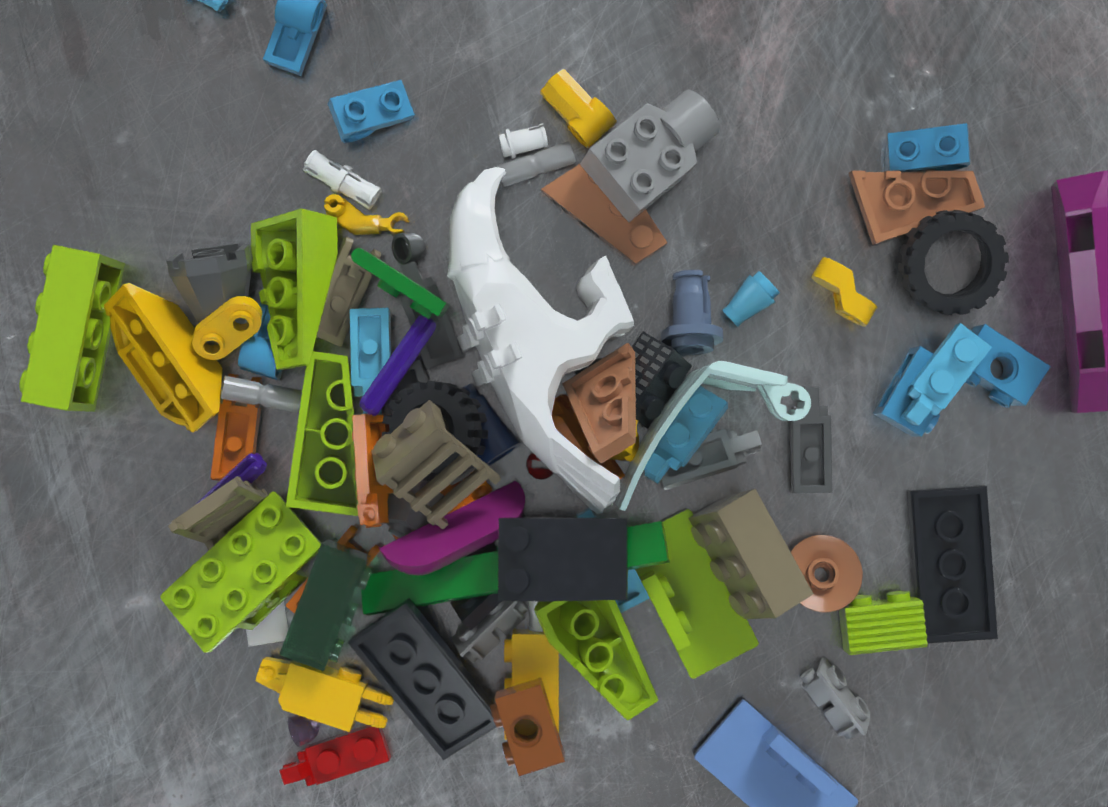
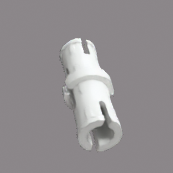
(341, 179)

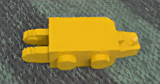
(323, 696)

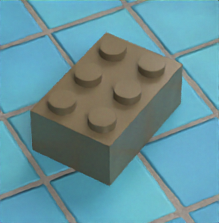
(750, 556)

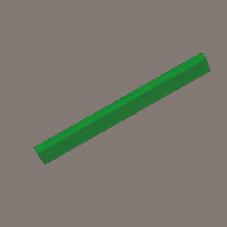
(479, 575)

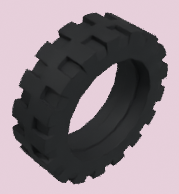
(988, 276)

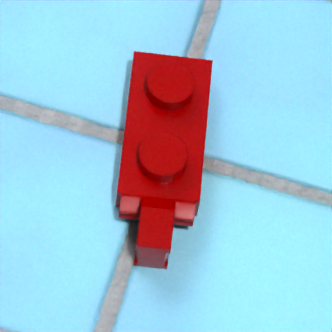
(338, 756)

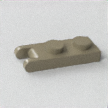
(344, 293)

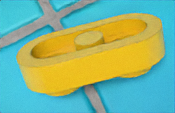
(223, 329)

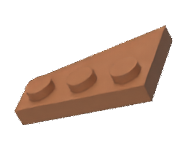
(898, 200)
(589, 204)
(606, 402)

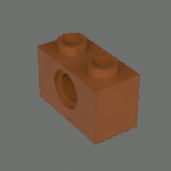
(532, 751)

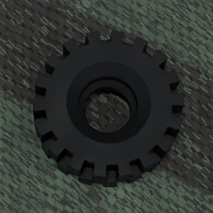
(456, 409)

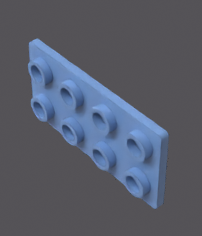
(766, 765)

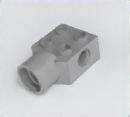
(650, 152)

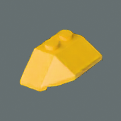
(159, 352)

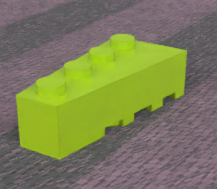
(324, 447)

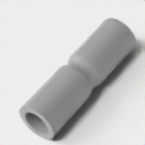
(541, 162)
(256, 393)

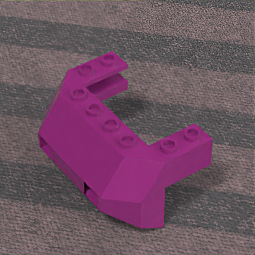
(1082, 256)

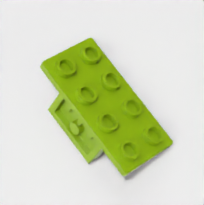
(243, 574)
(695, 602)

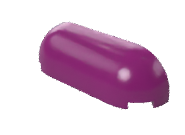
(466, 532)

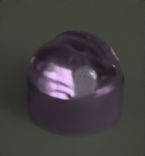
(301, 730)

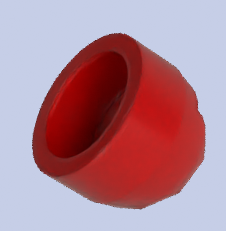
(539, 472)

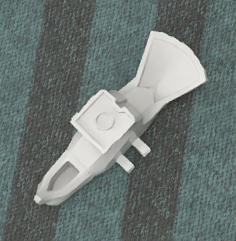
(527, 342)

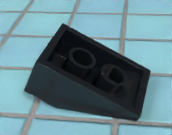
(562, 559)

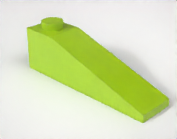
(296, 267)
(600, 649)

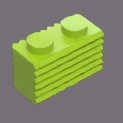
(883, 624)

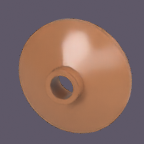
(842, 568)

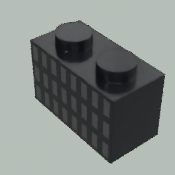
(657, 376)

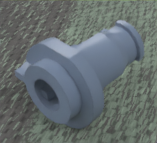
(691, 316)

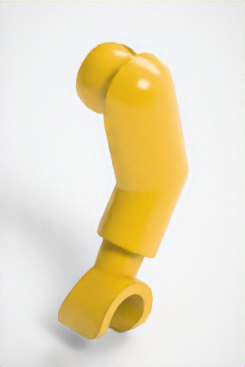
(358, 223)

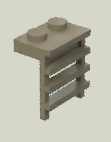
(418, 449)
(218, 512)

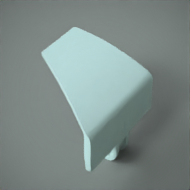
(723, 376)

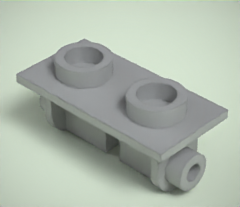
(481, 640)
(848, 713)

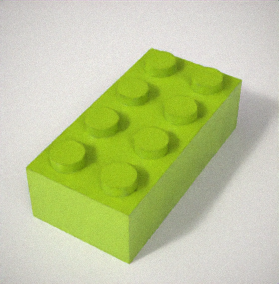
(70, 330)

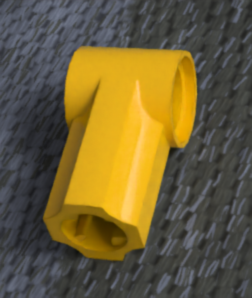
(584, 116)

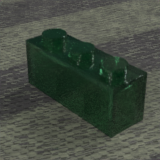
(327, 605)

